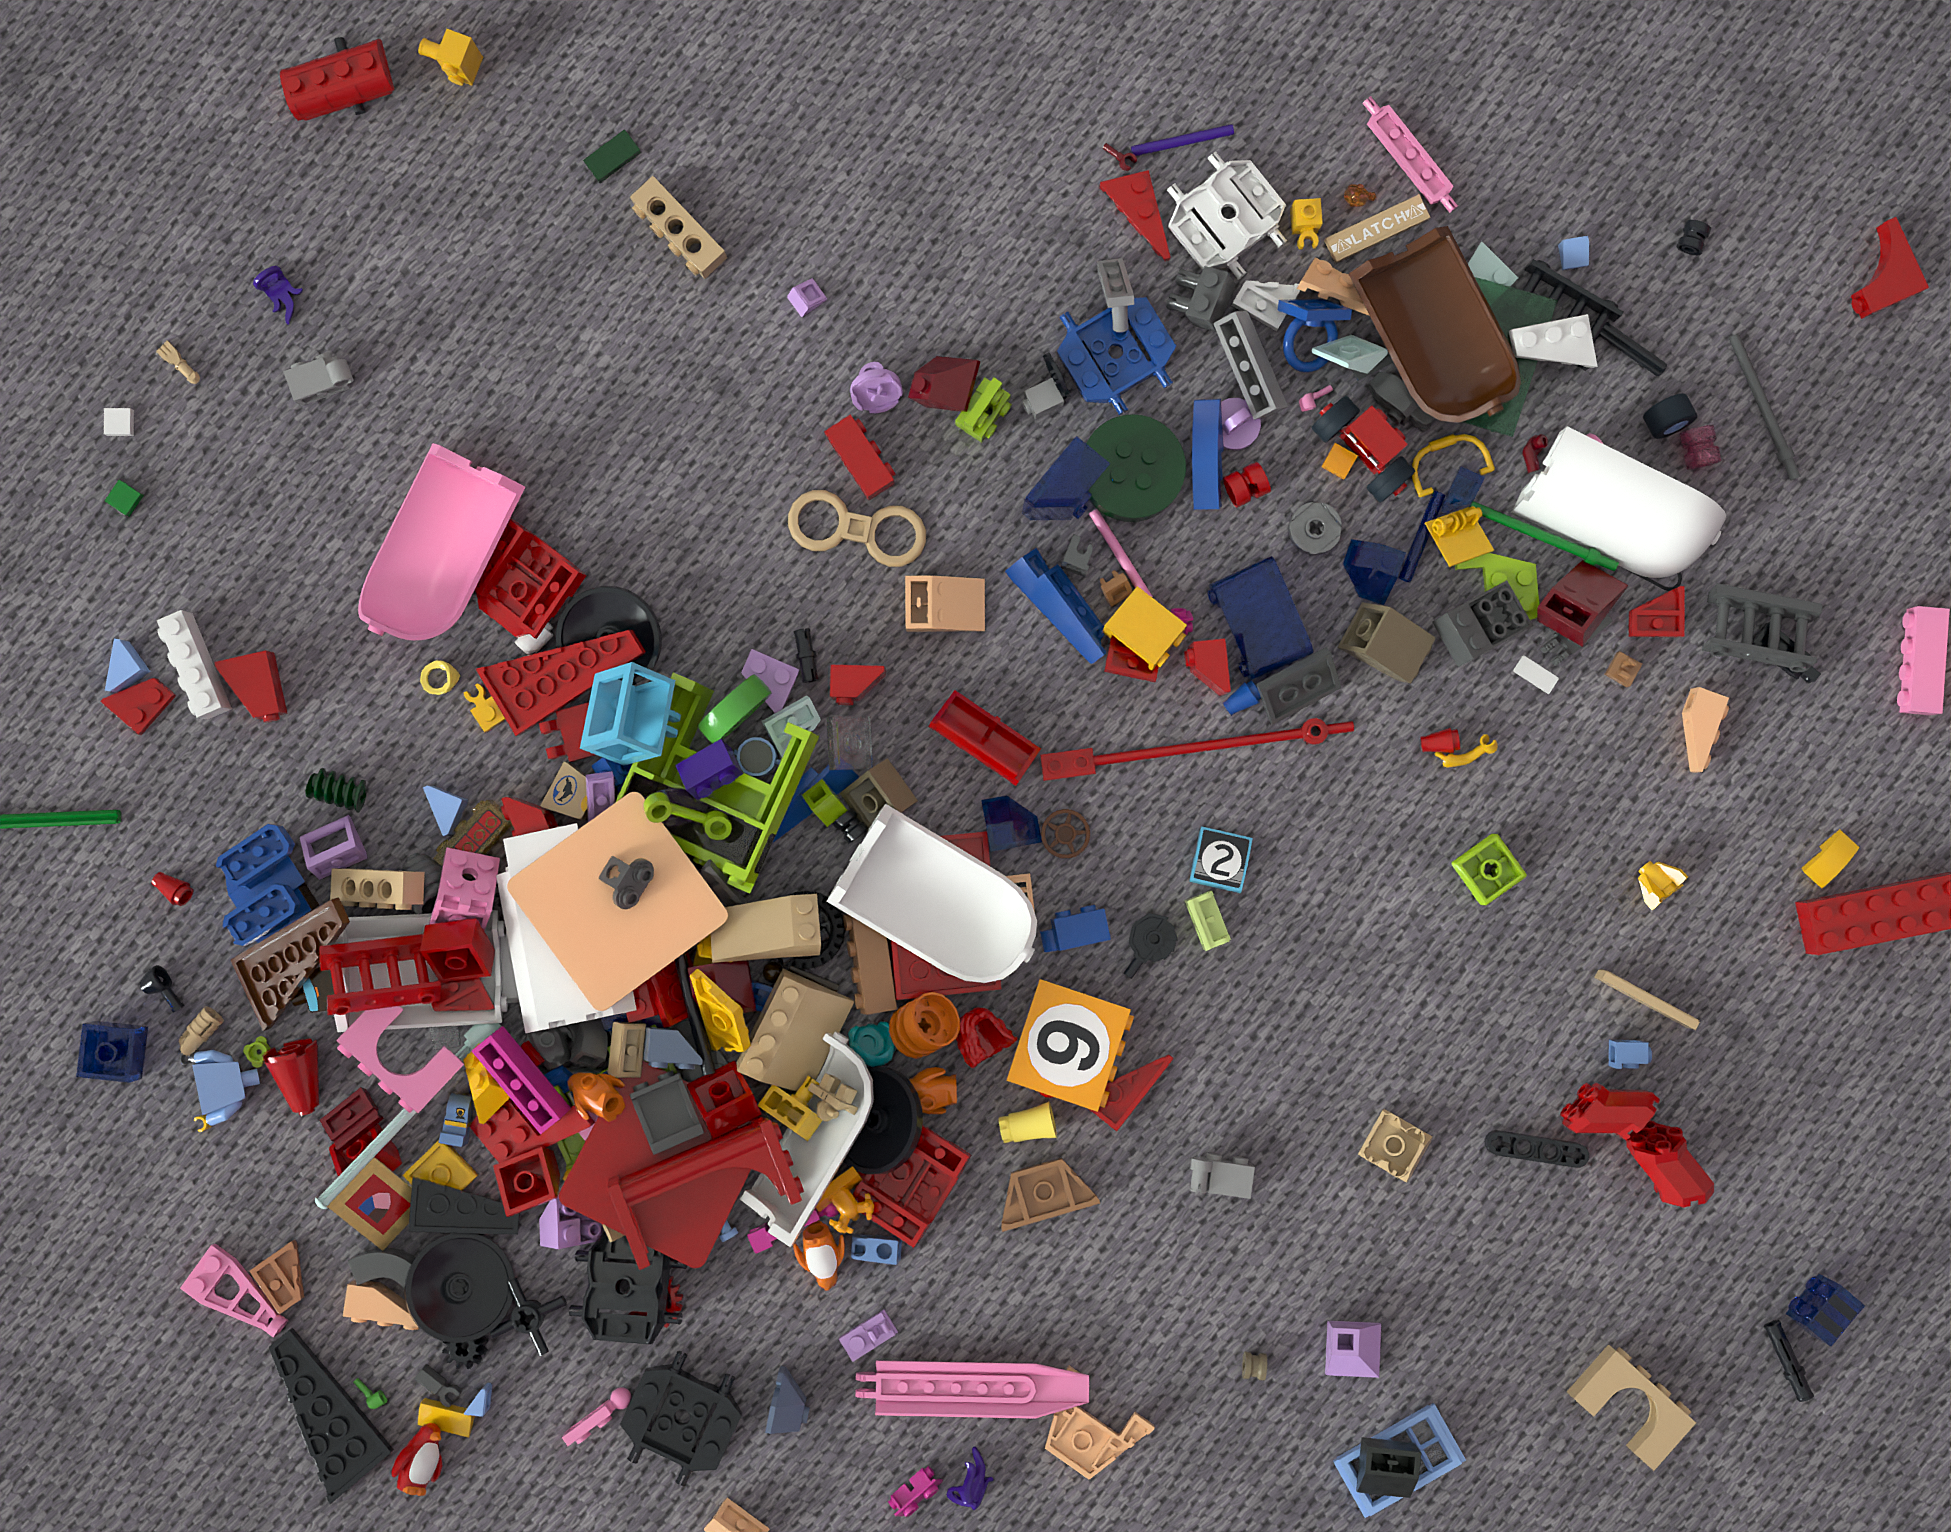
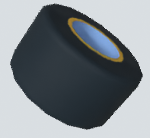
(1670, 416)

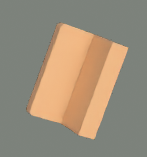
(734, 1519)

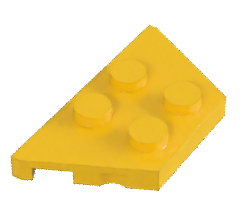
(720, 1015)

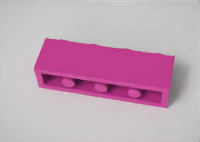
(521, 1079)

